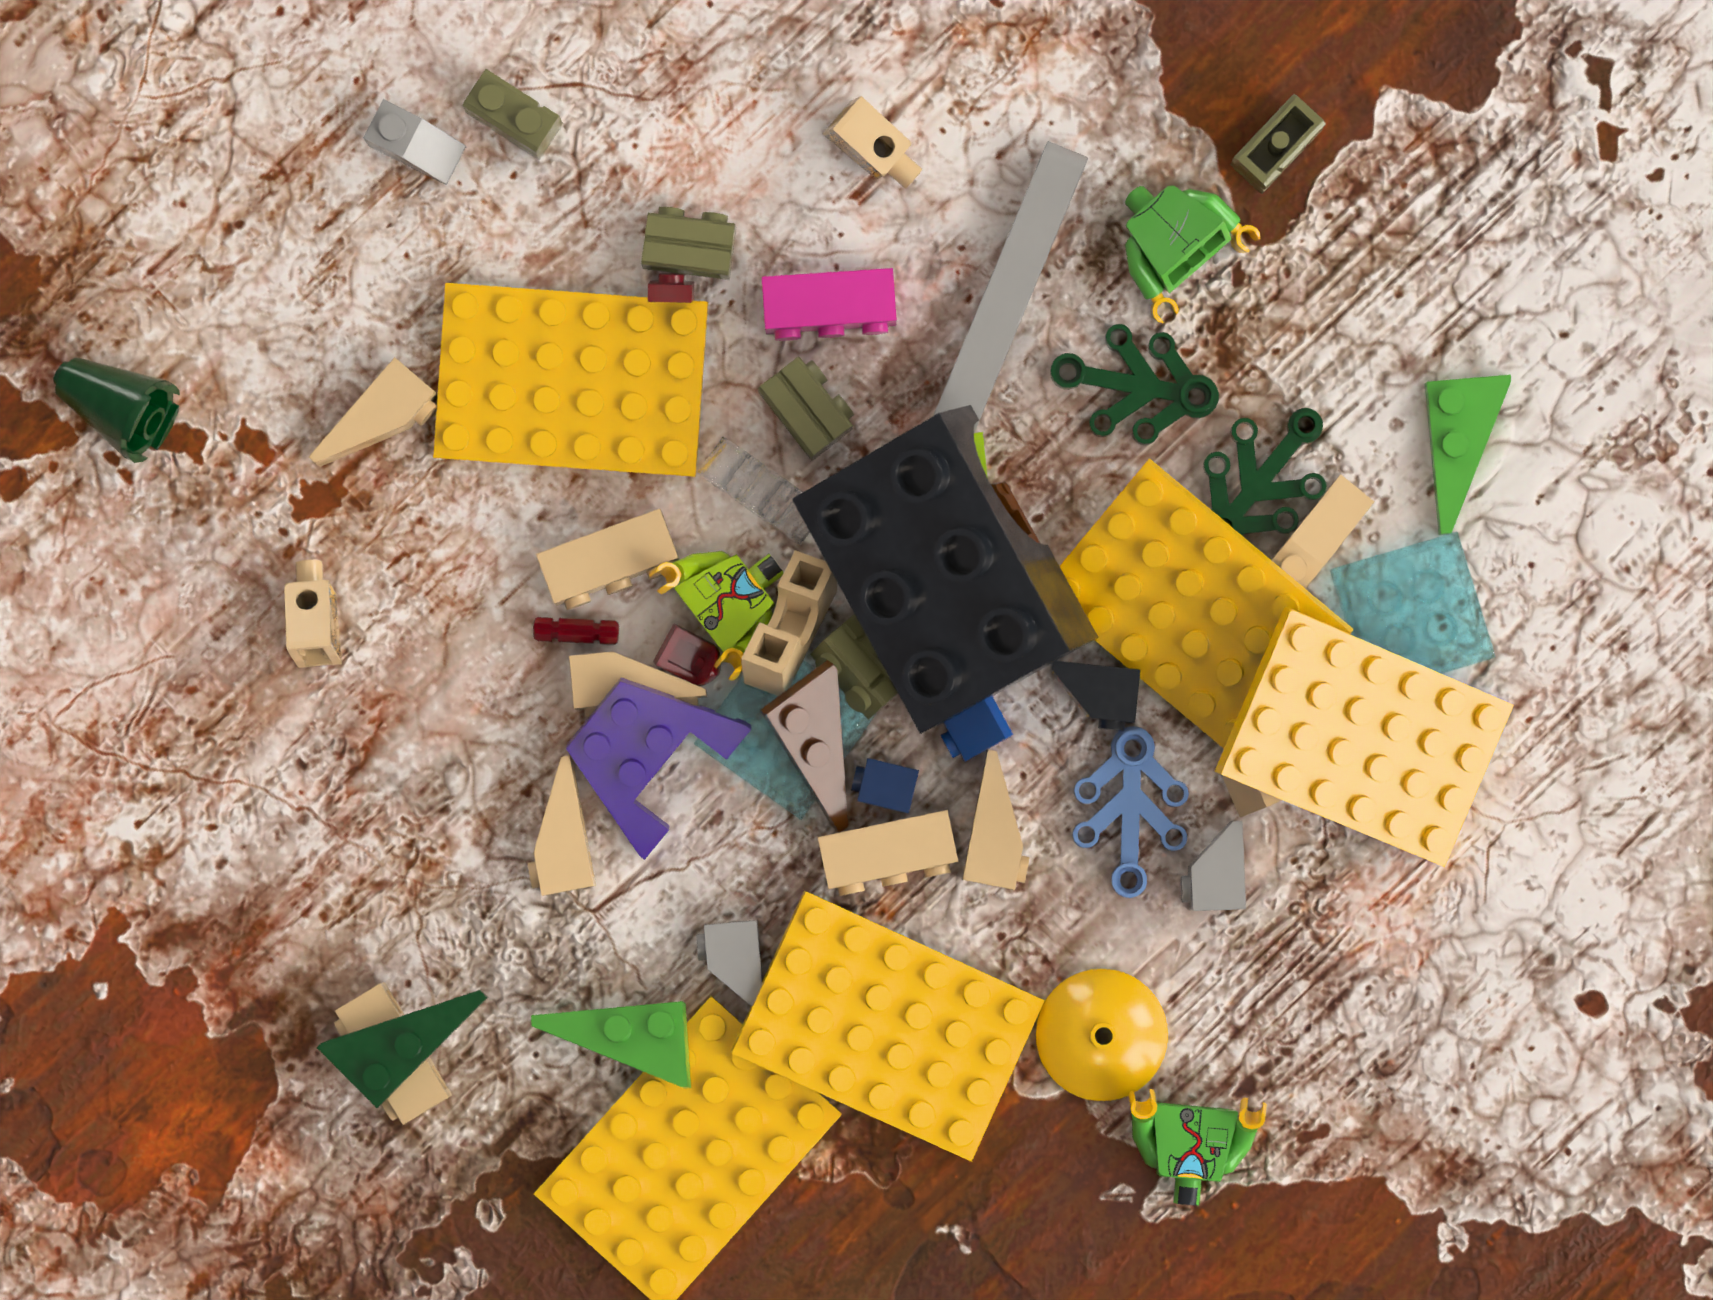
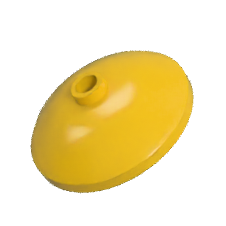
(1069, 1026)

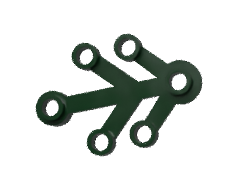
(1142, 385)
(1256, 484)

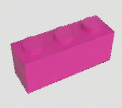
(829, 303)

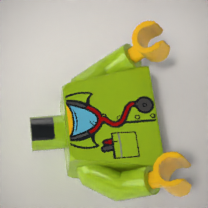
(724, 597)

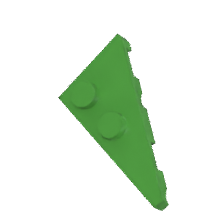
(1459, 427)
(640, 1036)

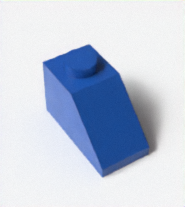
(976, 730)

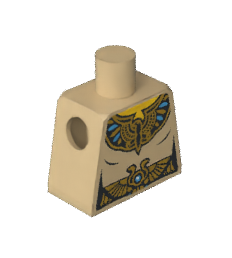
(855, 135)
(314, 632)

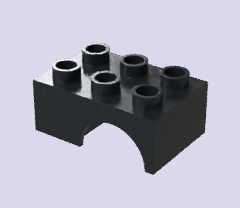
(942, 571)

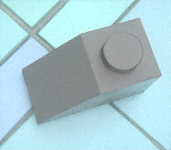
(414, 142)
(1218, 873)
(733, 956)

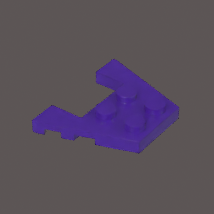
(629, 743)

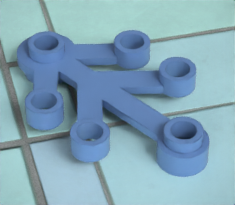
(1131, 803)

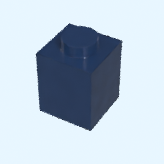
(885, 785)

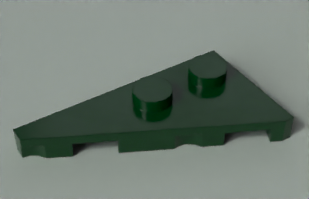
(388, 1053)

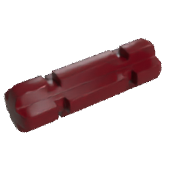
(576, 630)

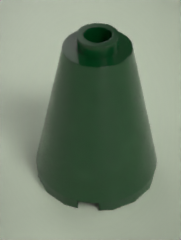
(119, 404)

